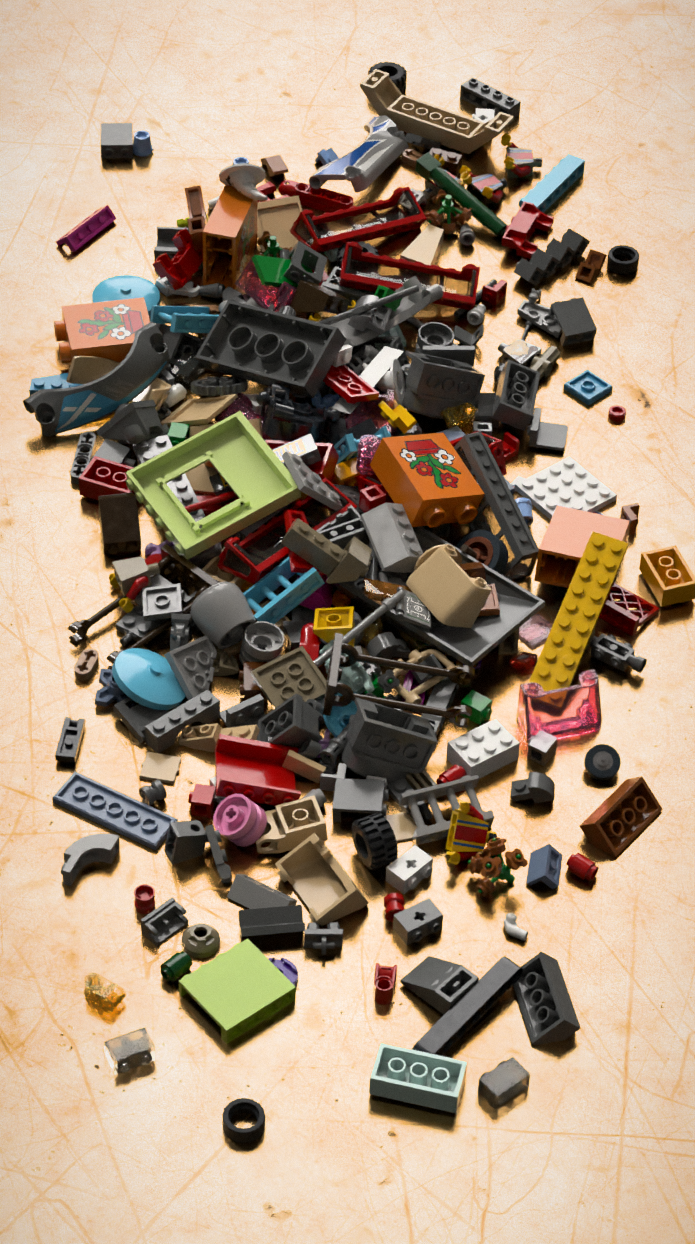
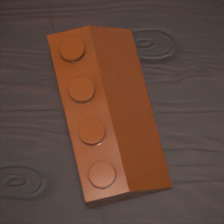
(621, 816)

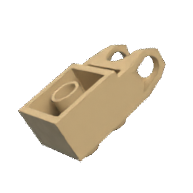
(291, 825)

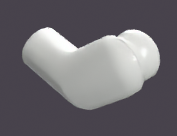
(512, 927)

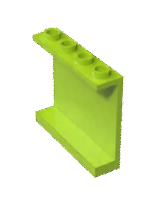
(239, 989)

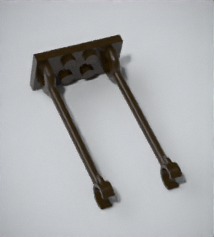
(170, 566)
(333, 686)

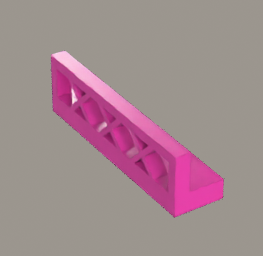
(87, 228)

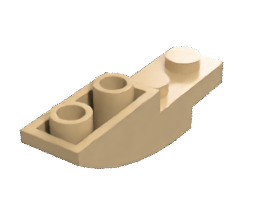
(206, 736)

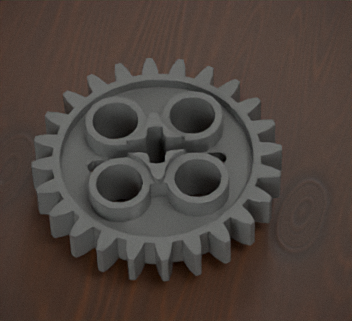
(219, 386)

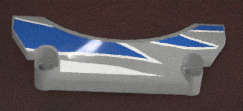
(366, 160)

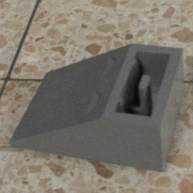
(439, 982)

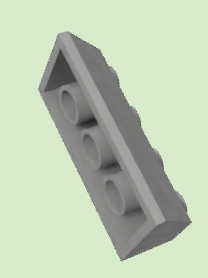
(392, 537)

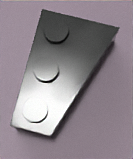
(345, 528)

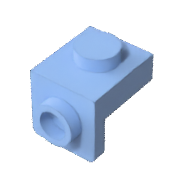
(326, 156)

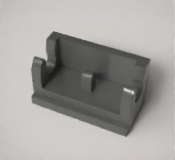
(164, 922)

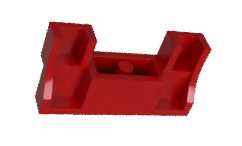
(183, 264)

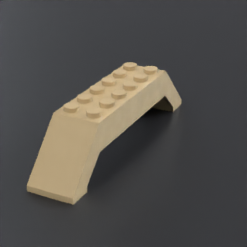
(430, 120)

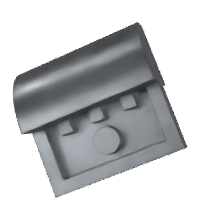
(372, 319)

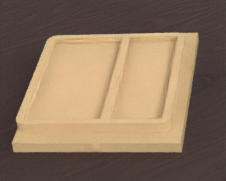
(278, 218)
(199, 410)

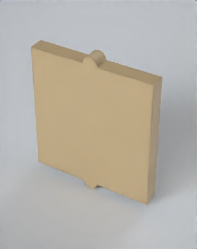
(160, 767)
(402, 826)

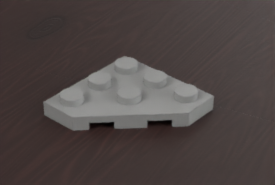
(310, 482)
(193, 665)

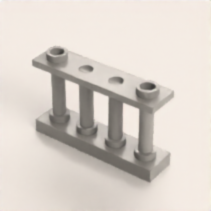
(440, 830)

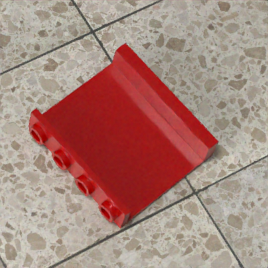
(254, 770)

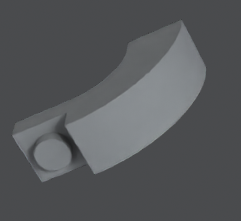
(88, 849)

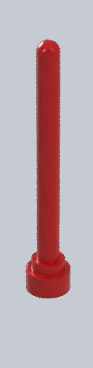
(211, 501)

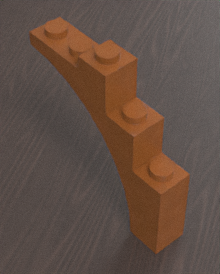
(197, 215)

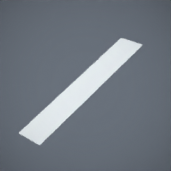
(371, 375)

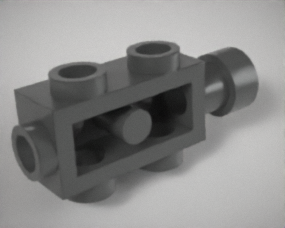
(616, 654)

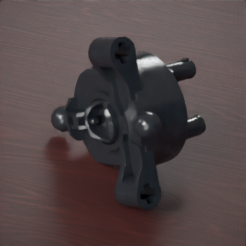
(292, 420)

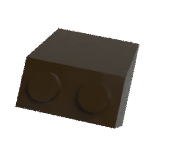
(315, 298)
(119, 523)

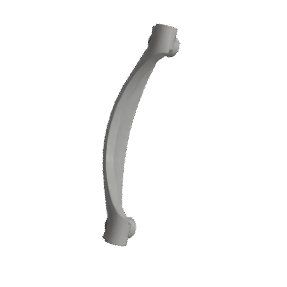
(408, 307)

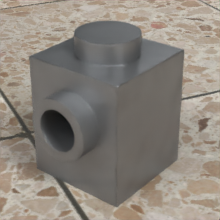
(541, 747)

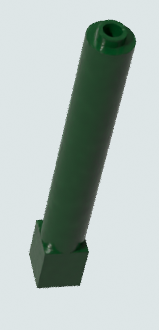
(431, 170)

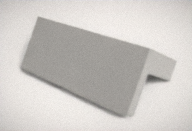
(256, 894)

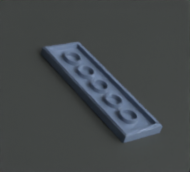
(114, 810)

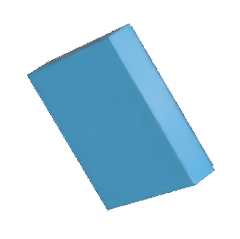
(588, 387)

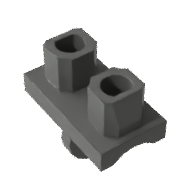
(323, 938)

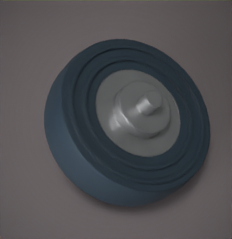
(602, 762)

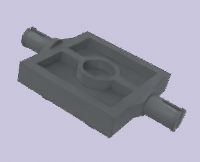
(134, 625)

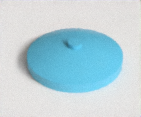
(127, 287)
(147, 679)

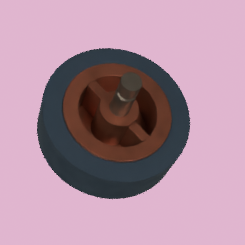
(486, 549)

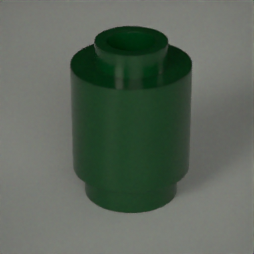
(176, 966)

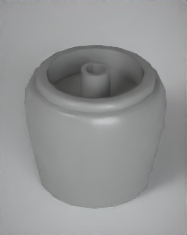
(222, 614)

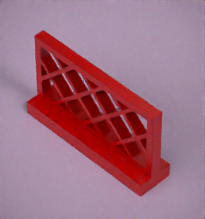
(624, 618)

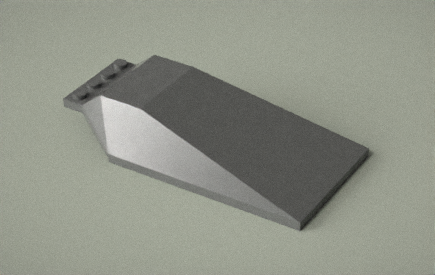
(460, 643)

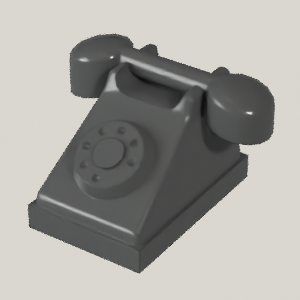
(134, 424)
(294, 725)

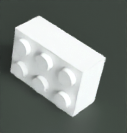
(483, 749)

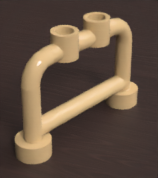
(417, 657)

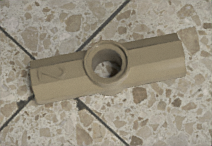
(545, 361)

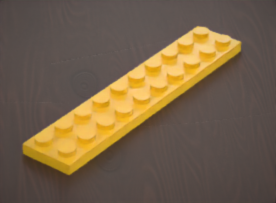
(579, 612)

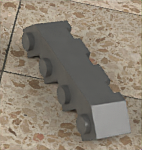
(556, 255)

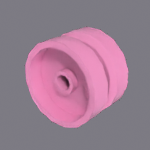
(240, 820)

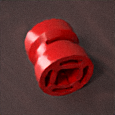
(144, 899)
(393, 904)

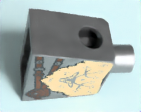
(519, 352)

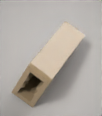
(425, 246)

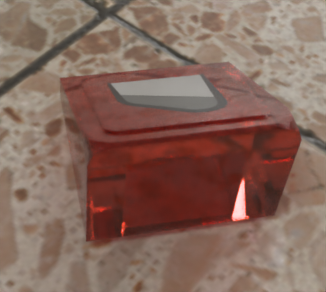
(524, 661)

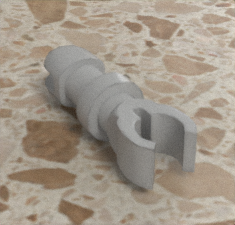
(534, 295)

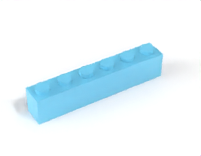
(555, 182)

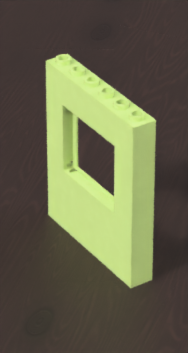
(241, 460)

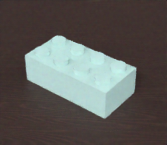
(418, 1077)

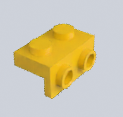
(398, 417)

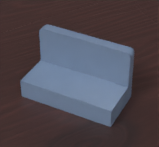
(545, 866)

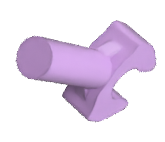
(156, 549)

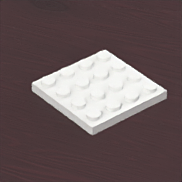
(567, 486)

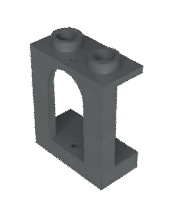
(303, 254)

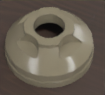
(200, 946)

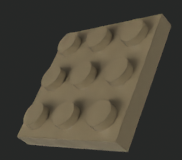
(290, 675)

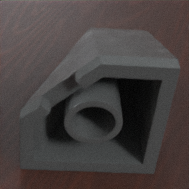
(178, 342)

